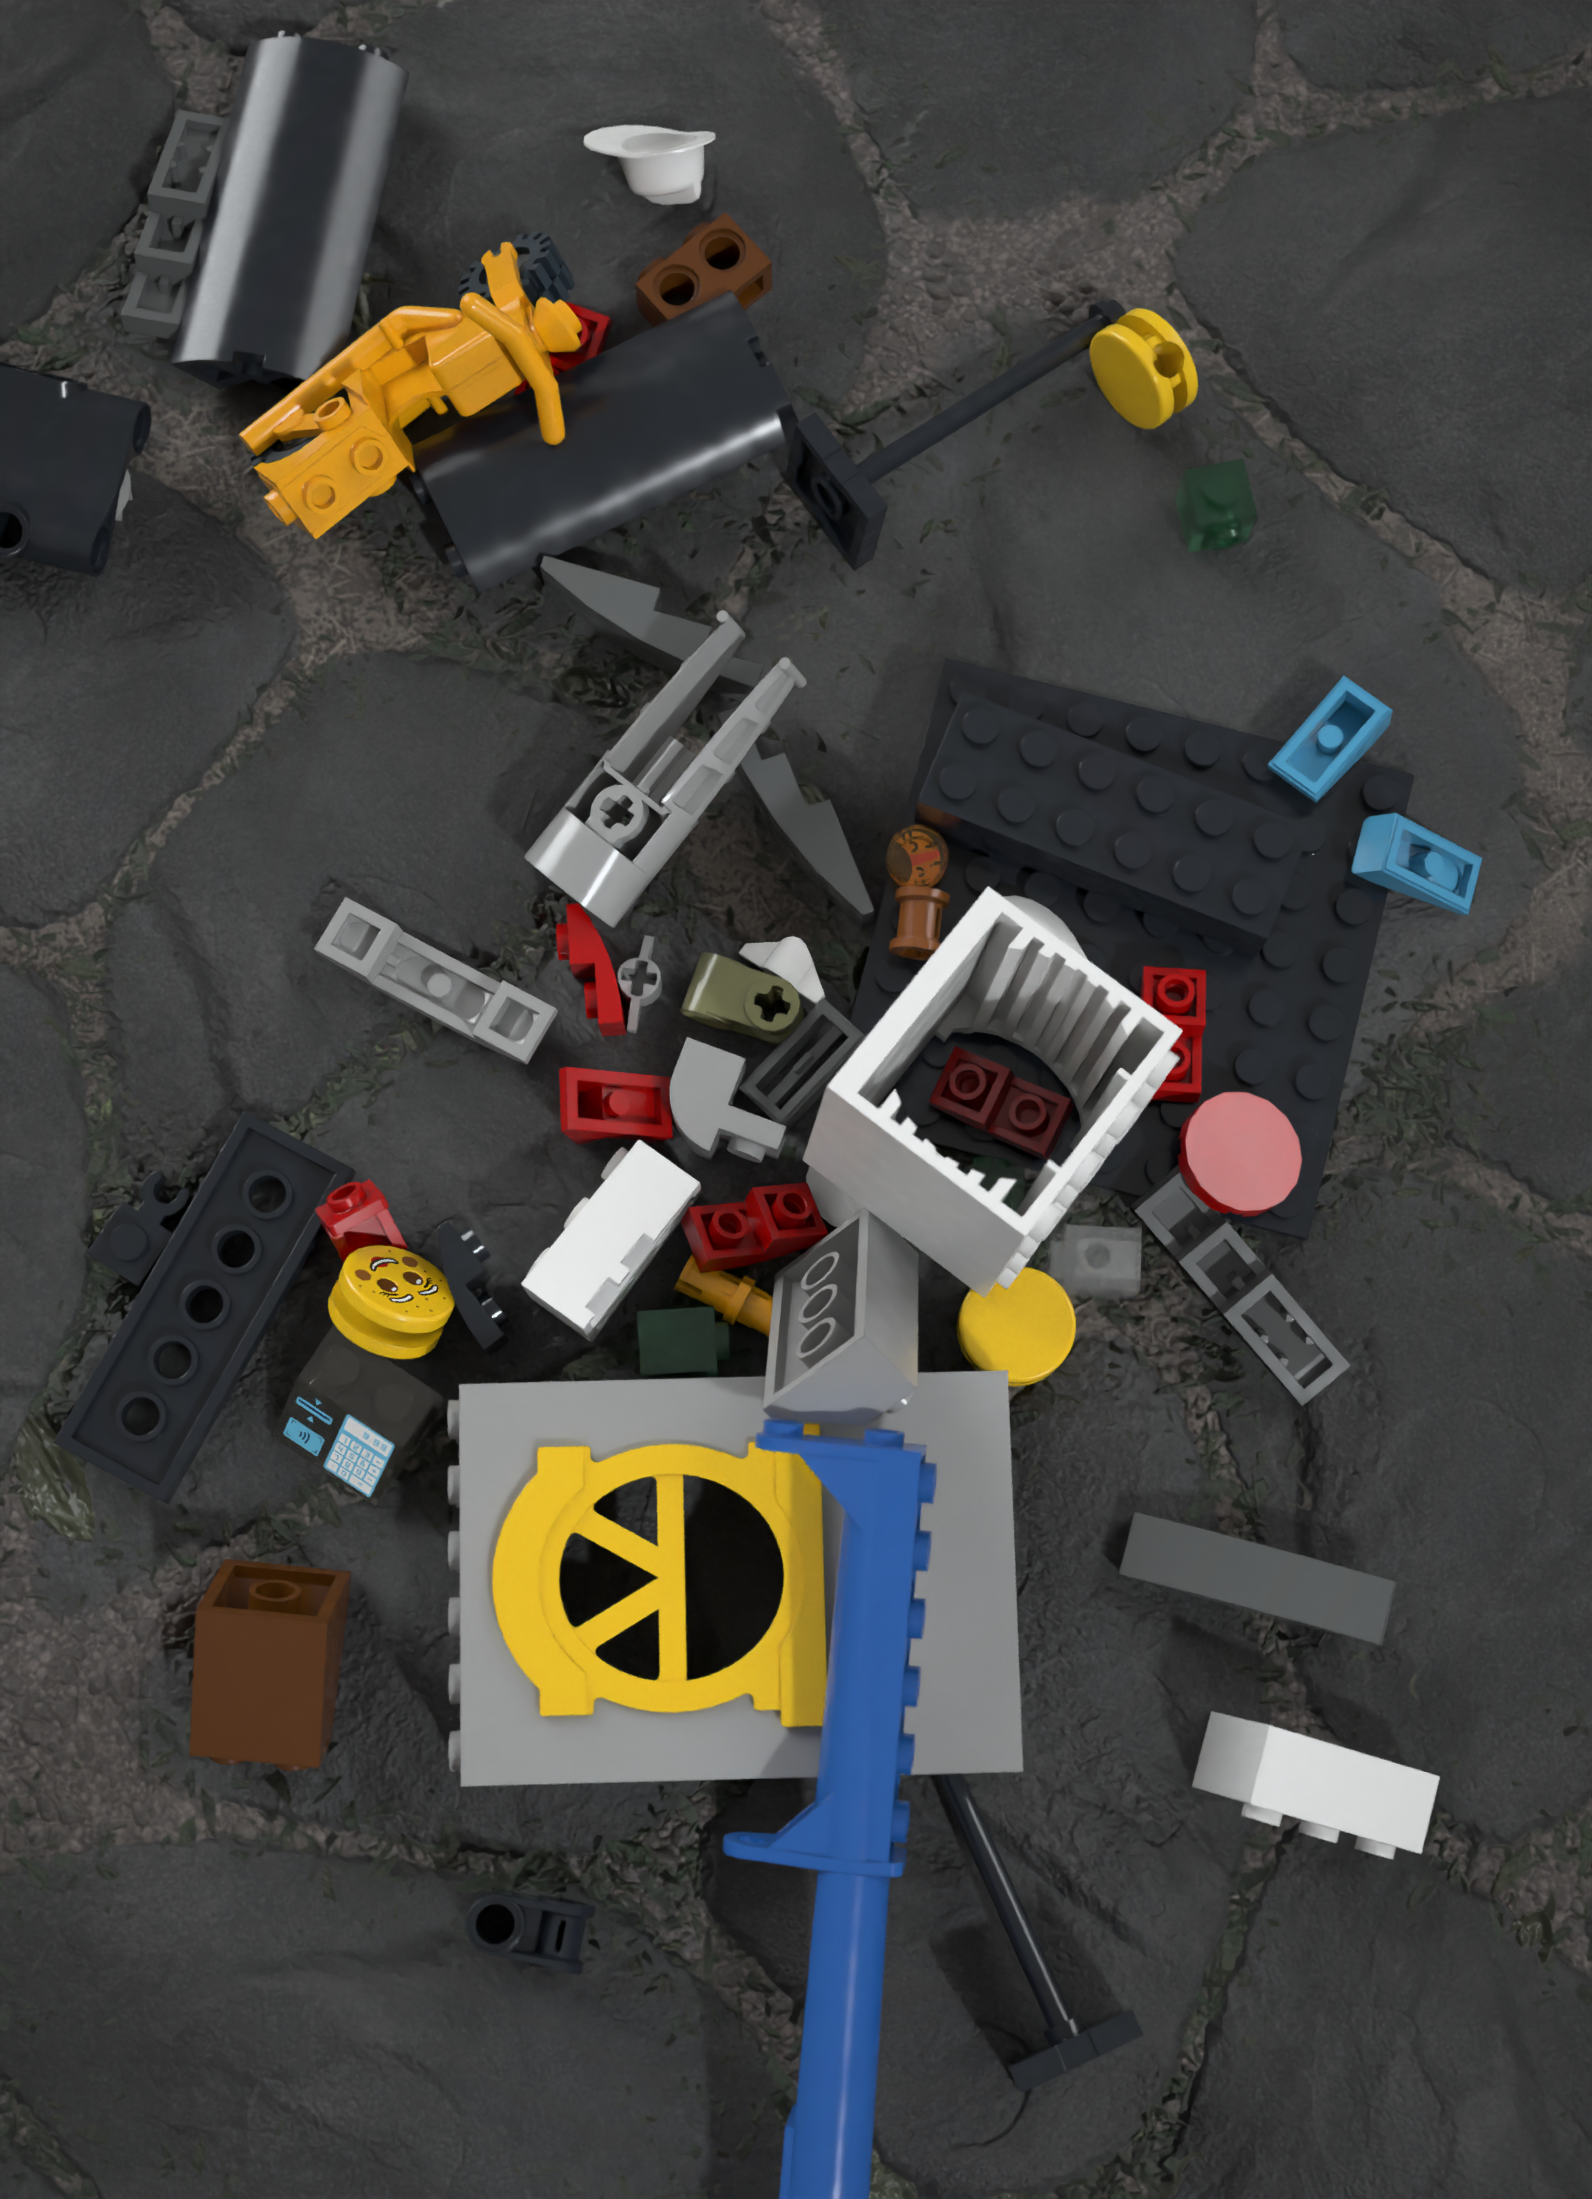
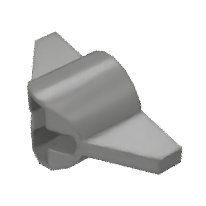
(639, 982)

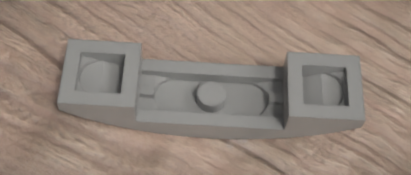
(435, 983)

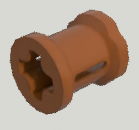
(918, 922)

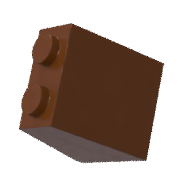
(268, 1664)

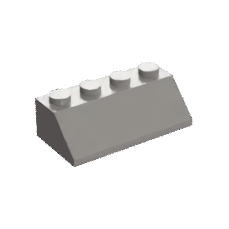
(845, 1327)

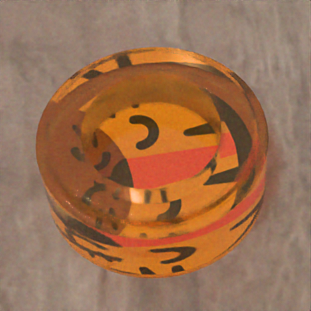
(917, 856)

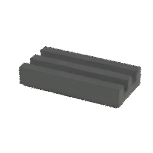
(788, 1049)

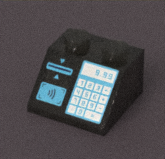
(357, 1416)

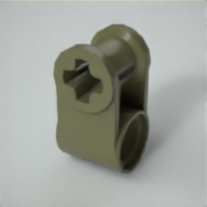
(732, 998)

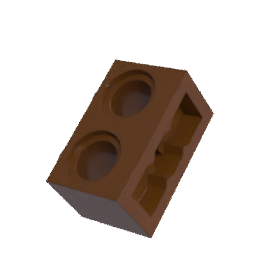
(690, 271)

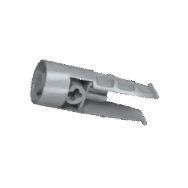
(586, 844)

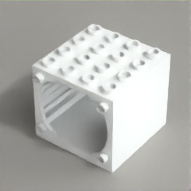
(1031, 988)

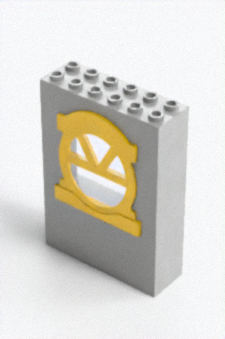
(555, 1713)

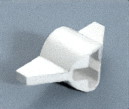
(787, 960)

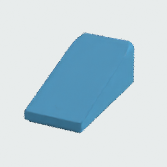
(1331, 739)
(1416, 862)

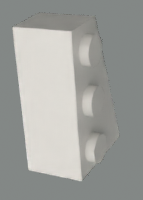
(611, 1239)
(1317, 1783)

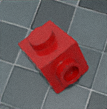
(358, 1218)

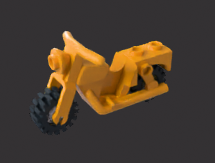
(331, 457)

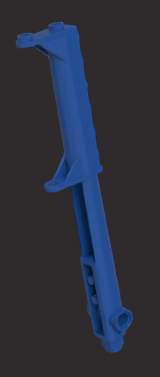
(856, 1807)

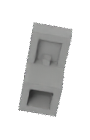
(703, 1108)

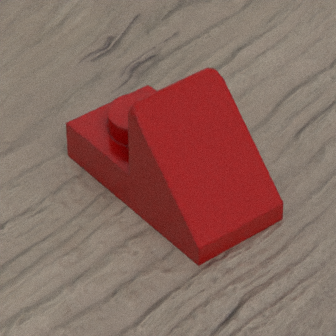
(614, 1105)

